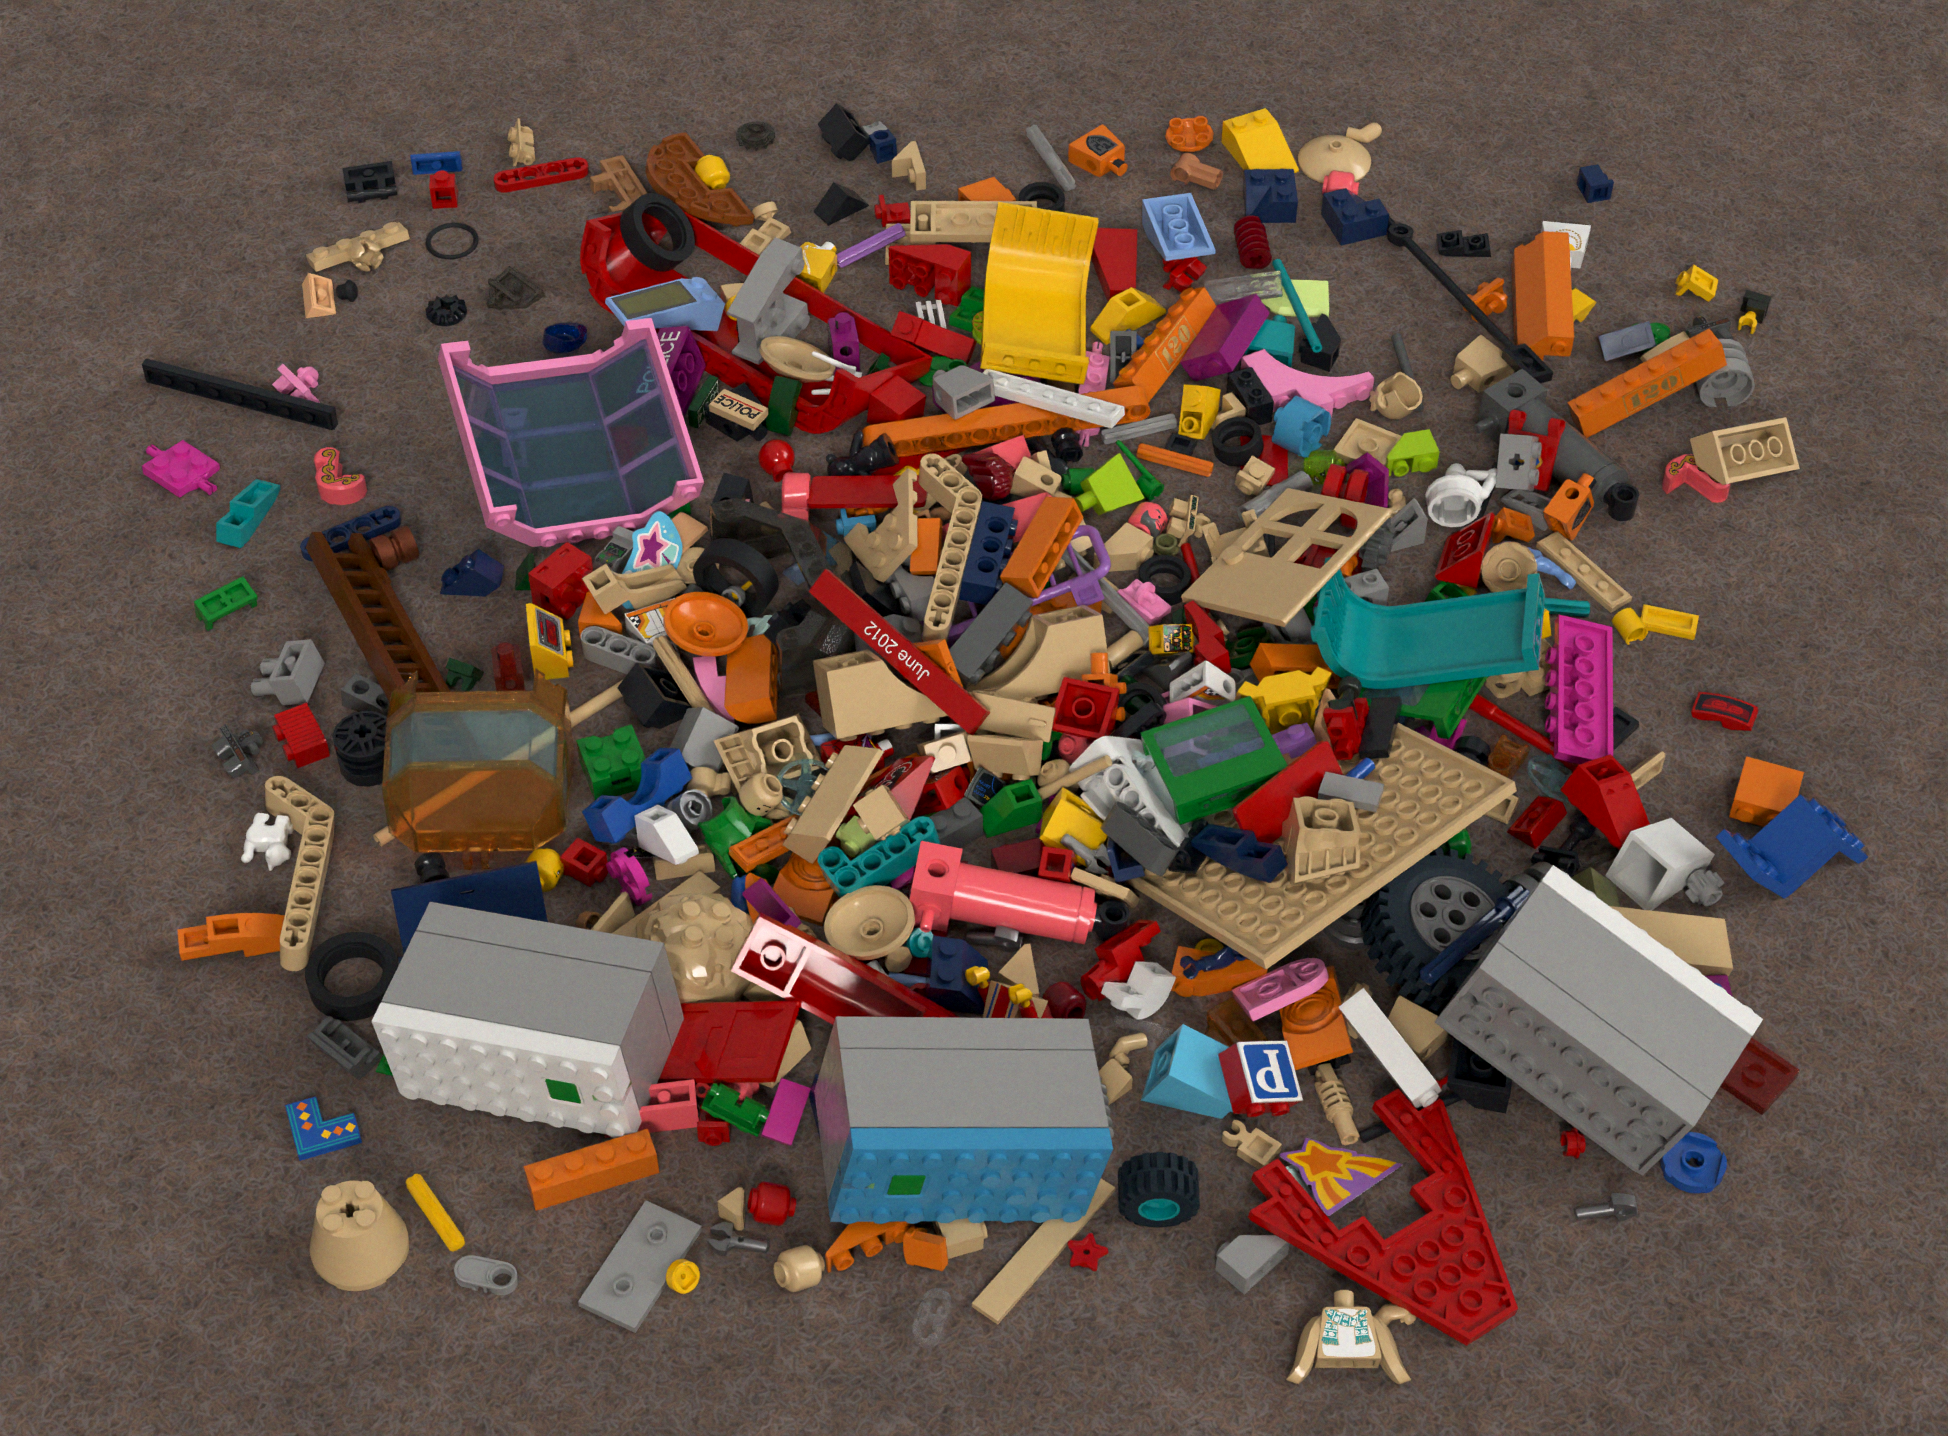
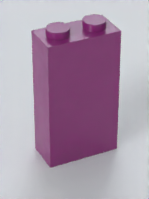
(1224, 337)

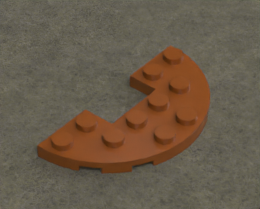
(672, 174)

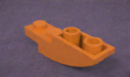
(230, 933)

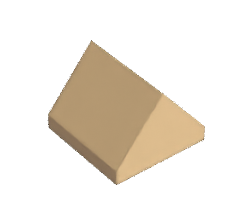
(732, 1208)

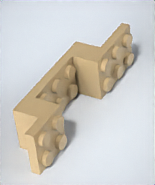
(950, 222)

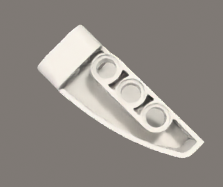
(1129, 782)

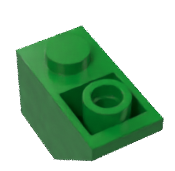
(1012, 809)

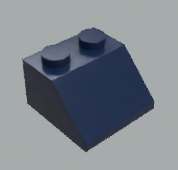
(946, 975)

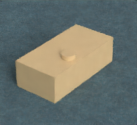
(1694, 939)

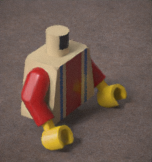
(1004, 999)

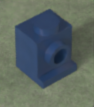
(1594, 184)

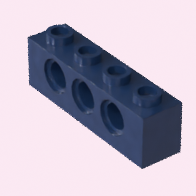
(987, 553)

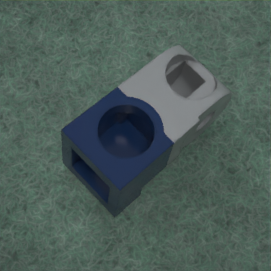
(882, 142)

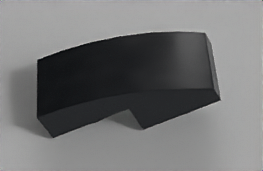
(1455, 245)

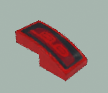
(1730, 711)

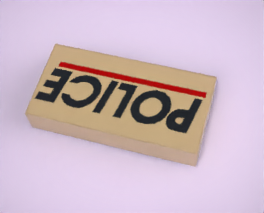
(738, 409)

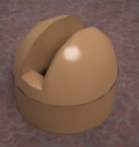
(587, 917)

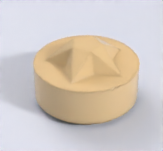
(764, 211)

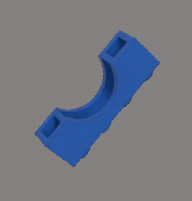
(661, 777)

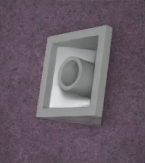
(697, 735)

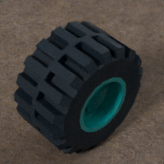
(1158, 1189)

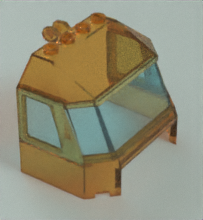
(478, 768)

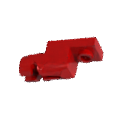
(1118, 957)

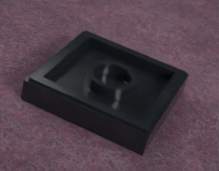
(874, 592)

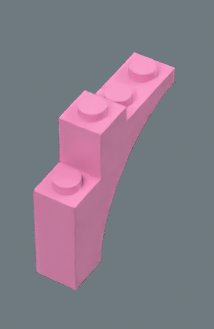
(1324, 391)

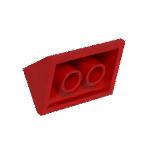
(1465, 553)

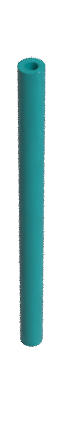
(1298, 307)

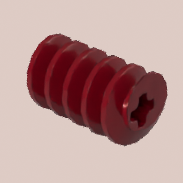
(1252, 242)

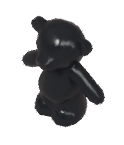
(875, 456)

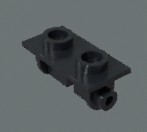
(1188, 857)

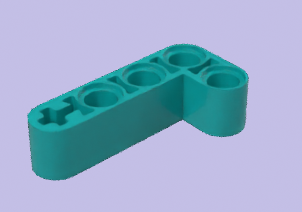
(882, 856)

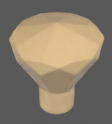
(898, 959)

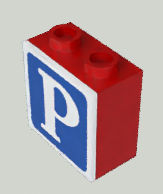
(1260, 1078)

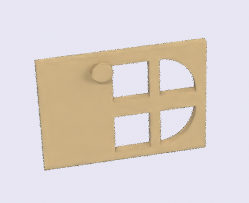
(1276, 586)

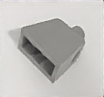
(962, 390)

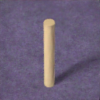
(1075, 777)

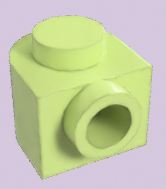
(853, 838)

